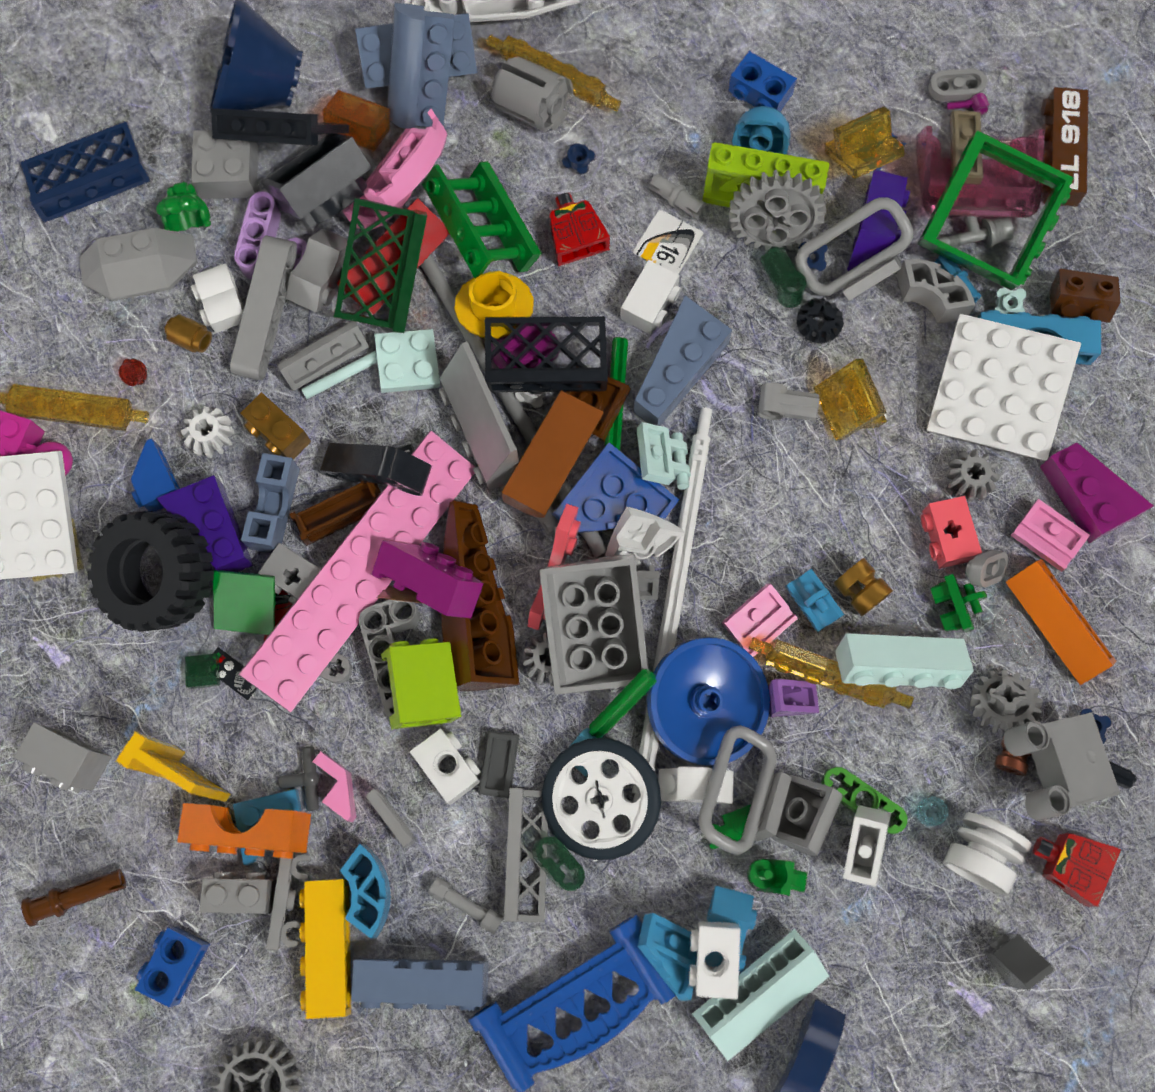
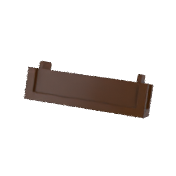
(335, 512)

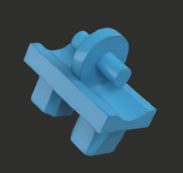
(814, 600)

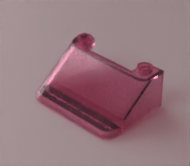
(1002, 189)

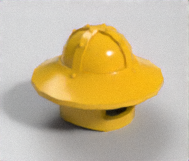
(492, 296)

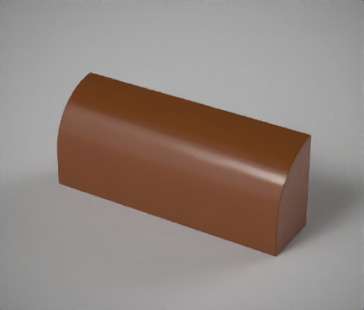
(551, 455)

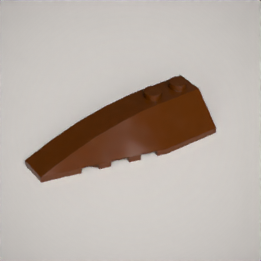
(485, 643)

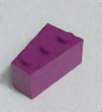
(1092, 492)
(431, 575)

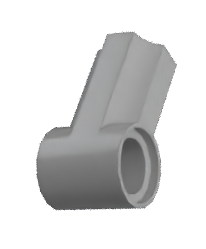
(778, 402)

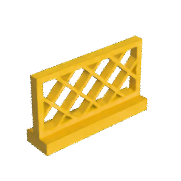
(162, 760)

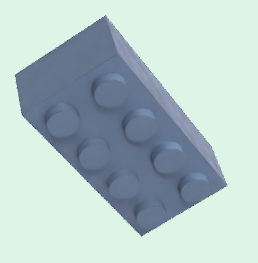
(375, 51)

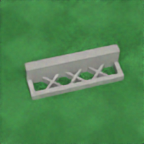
(514, 854)

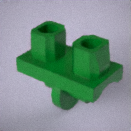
(960, 617)
(776, 876)

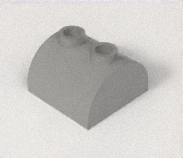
(807, 815)

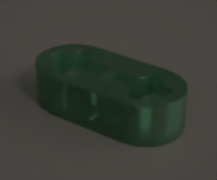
(553, 869)

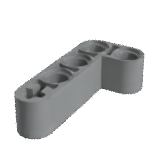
(385, 636)

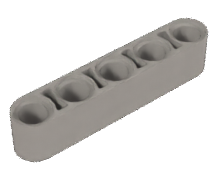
(263, 308)

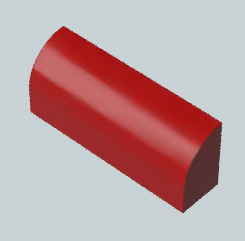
(434, 235)

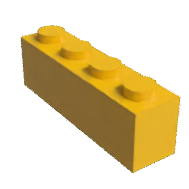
(326, 949)

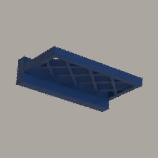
(90, 185)

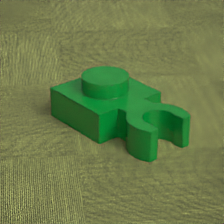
(733, 825)

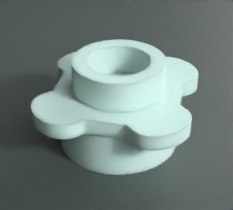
(1005, 295)

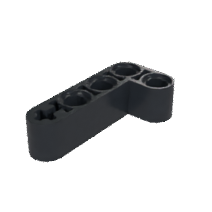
(376, 465)

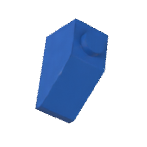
(152, 477)

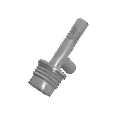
(992, 232)

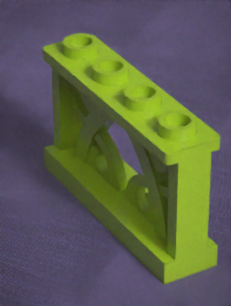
(734, 165)

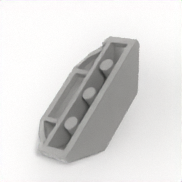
(137, 263)

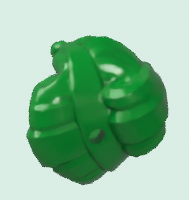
(183, 208)

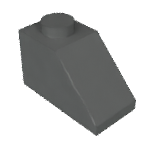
(1017, 961)

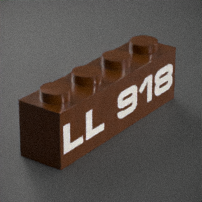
(1067, 139)

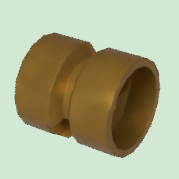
(871, 595)

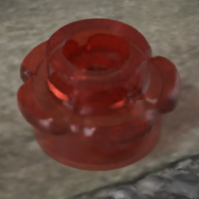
(133, 372)

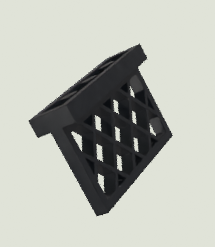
(271, 126)
(540, 378)

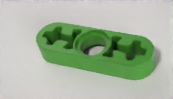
(848, 780)

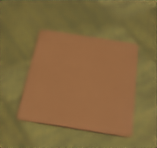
(394, 594)

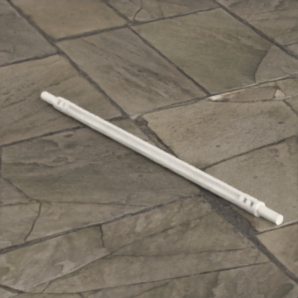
(678, 570)

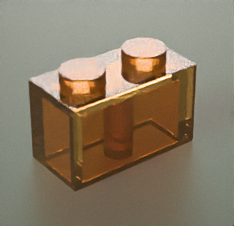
(366, 120)

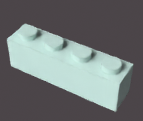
(903, 661)

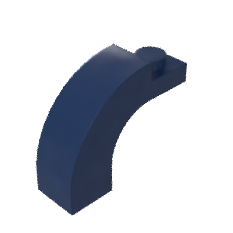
(814, 1050)

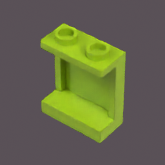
(422, 684)

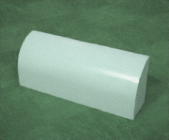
(764, 994)

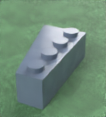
(683, 358)
(420, 982)

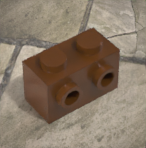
(1085, 295)

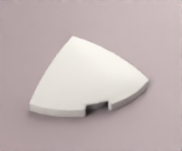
(642, 535)

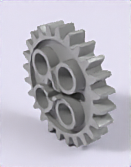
(777, 210)

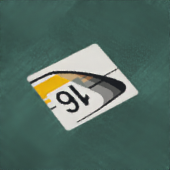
(668, 241)

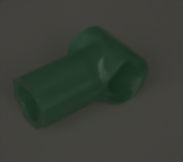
(784, 275)

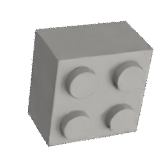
(223, 167)
(61, 758)

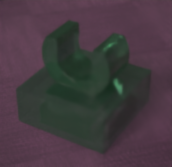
(202, 671)

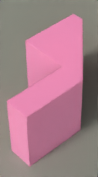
(341, 795)

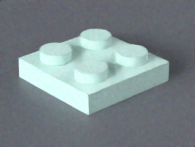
(407, 361)

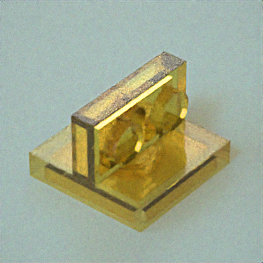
(865, 143)
(851, 400)

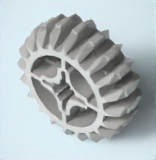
(245, 1076)

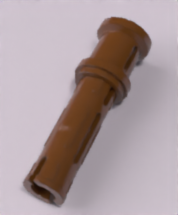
(59, 901)

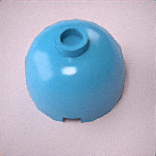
(763, 130)

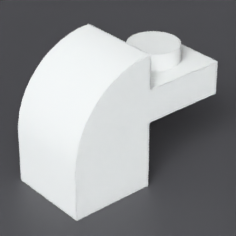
(691, 783)

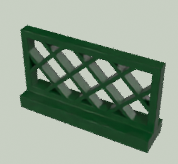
(406, 263)

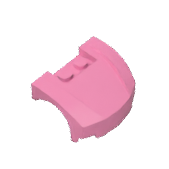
(401, 170)

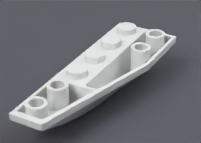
(493, 9)

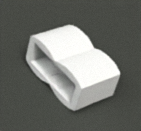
(219, 298)

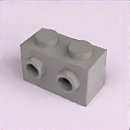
(237, 895)

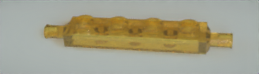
(584, 86)
(71, 407)
(825, 672)

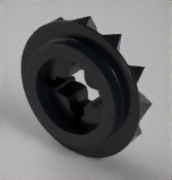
(808, 326)

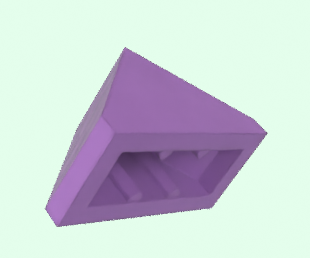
(792, 698)

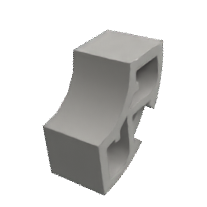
(316, 275)
(935, 289)

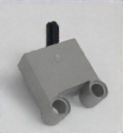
(1069, 765)

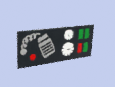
(229, 674)

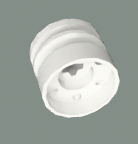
(988, 850)

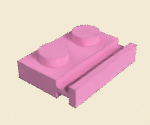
(1050, 535)
(759, 617)

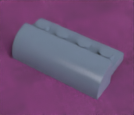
(419, 65)

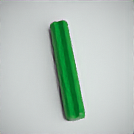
(622, 703)

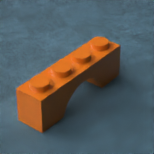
(276, 831)

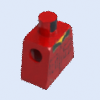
(576, 230)
(1078, 865)

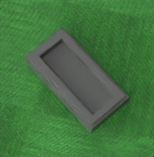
(498, 764)

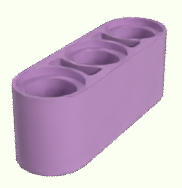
(255, 223)

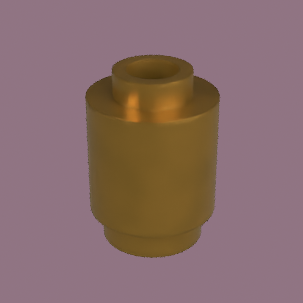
(188, 334)

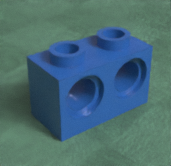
(766, 79)
(179, 971)

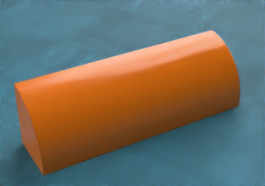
(1061, 622)

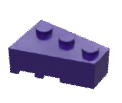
(880, 228)
(211, 512)

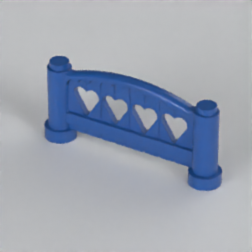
(508, 1031)

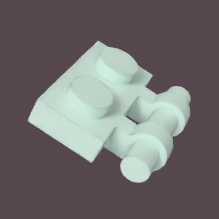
(656, 455)

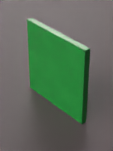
(244, 602)

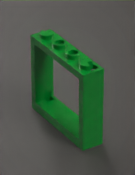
(1046, 221)

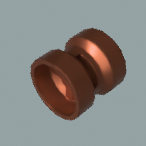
(1012, 764)

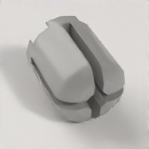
(531, 93)

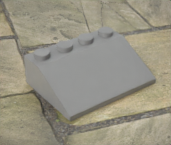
(478, 419)
(594, 623)

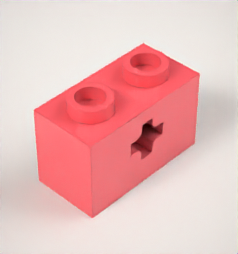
(956, 518)

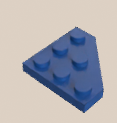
(610, 487)

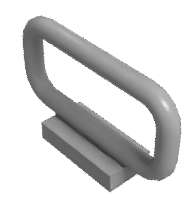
(870, 271)
(767, 799)

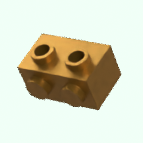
(275, 427)

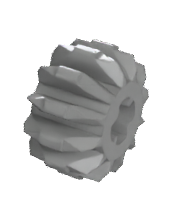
(981, 469)
(536, 656)

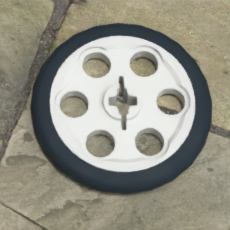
(632, 770)

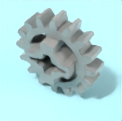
(1005, 701)

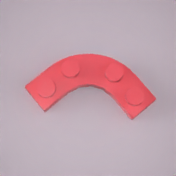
(564, 545)

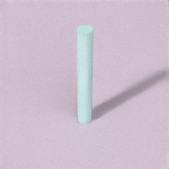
(340, 375)

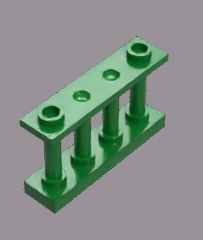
(499, 209)

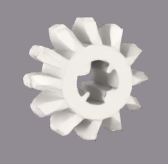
(215, 439)

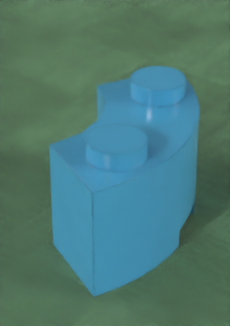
(369, 891)
(731, 907)

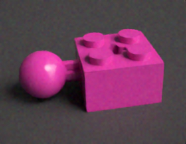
(24, 436)

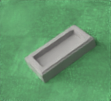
(391, 818)

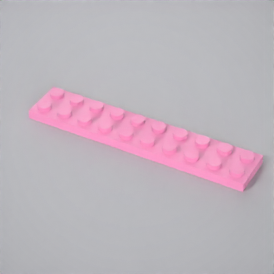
(344, 586)

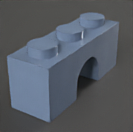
(276, 485)

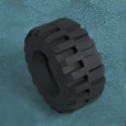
(118, 578)

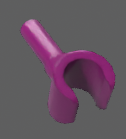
(978, 102)

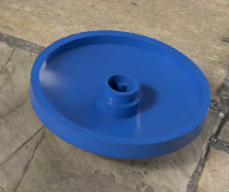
(703, 693)

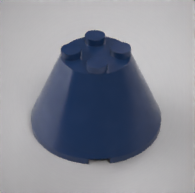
(255, 64)

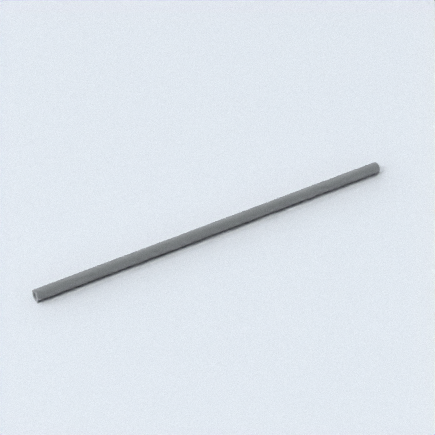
(477, 346)

